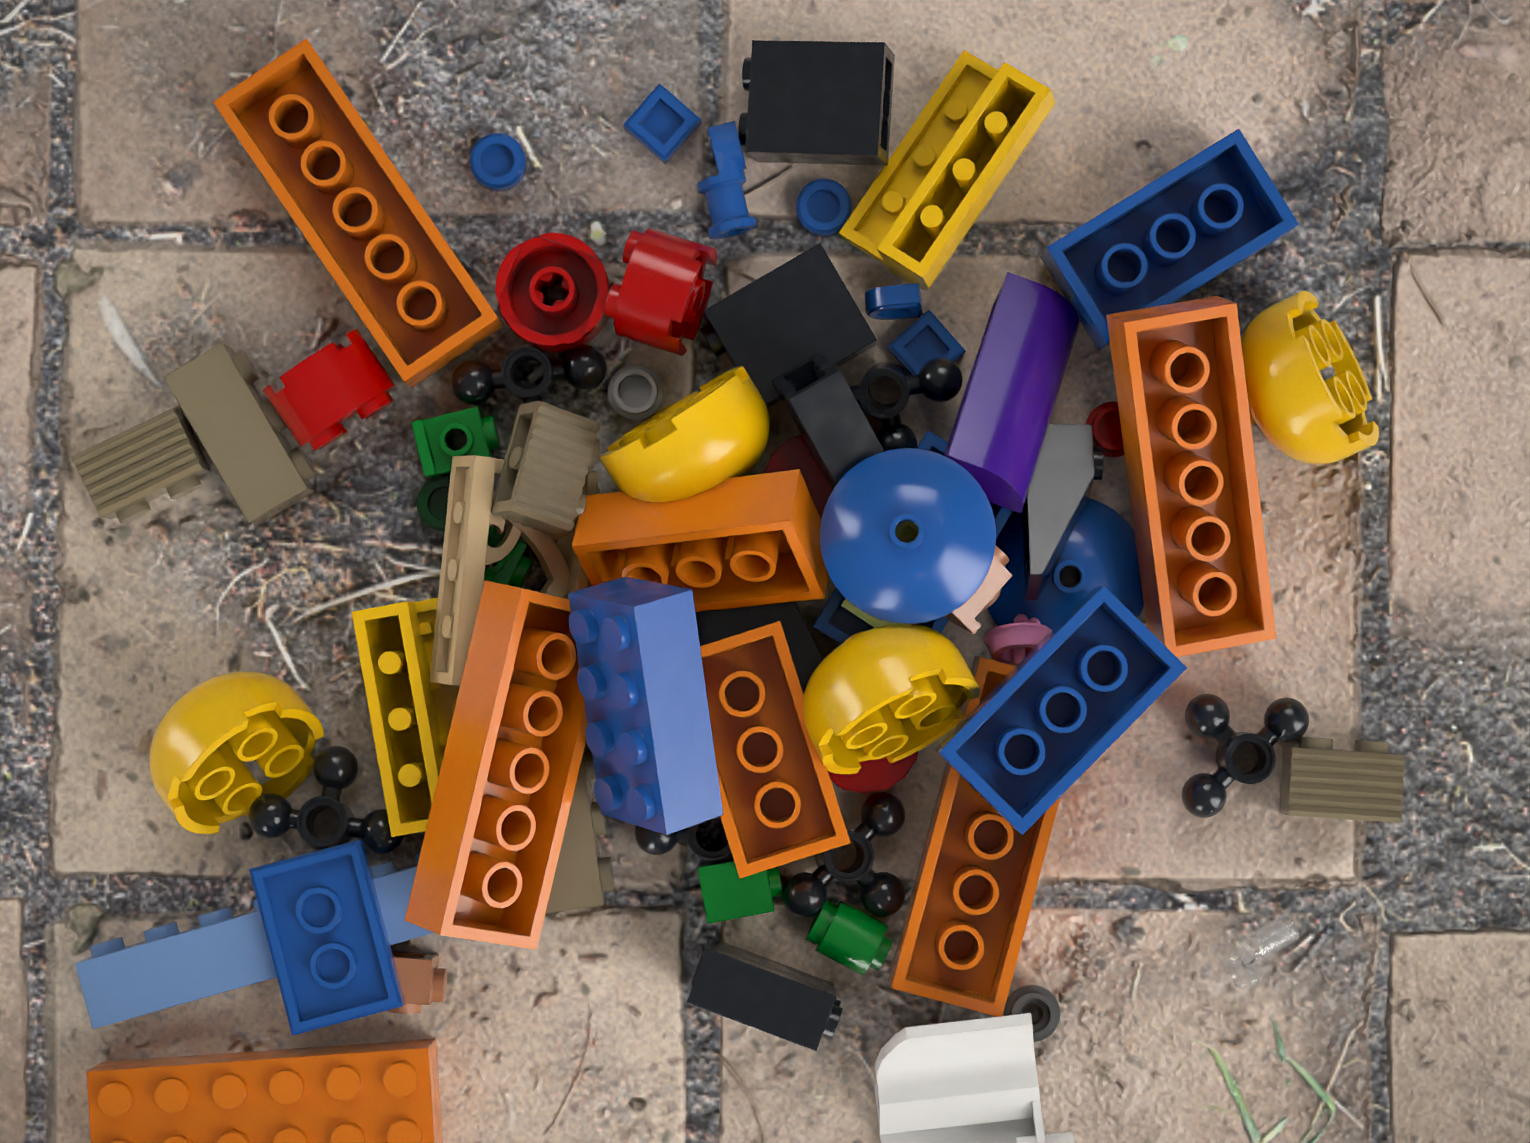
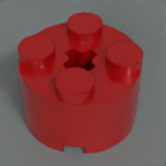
(539, 265)
(661, 290)
(330, 390)

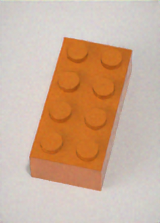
(732, 544)
(769, 773)

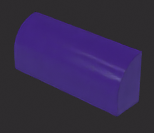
(1013, 389)

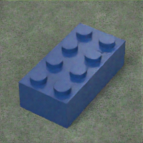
(1170, 236)
(645, 704)
(1060, 708)

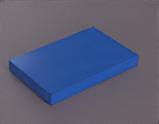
(327, 937)

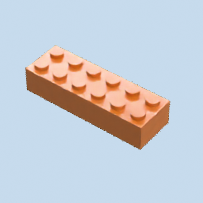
(358, 213)
(1192, 474)
(504, 775)
(970, 890)
(272, 1096)

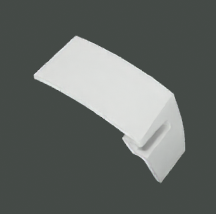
(962, 1084)

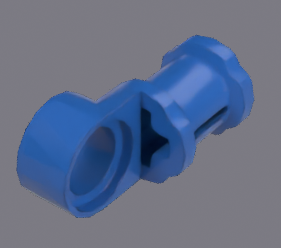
(725, 190)

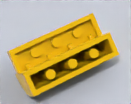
(947, 168)
(405, 709)

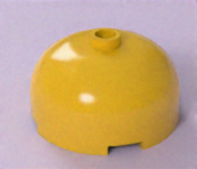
(1286, 392)
(692, 442)
(885, 695)
(213, 730)

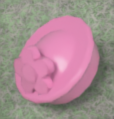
(1015, 640)

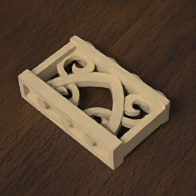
(468, 552)

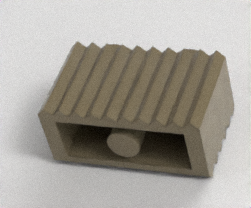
(141, 466)
(546, 468)
(1342, 782)

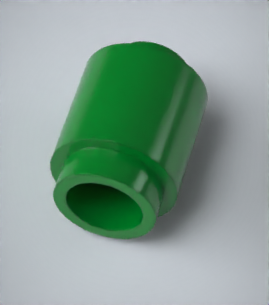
(849, 937)

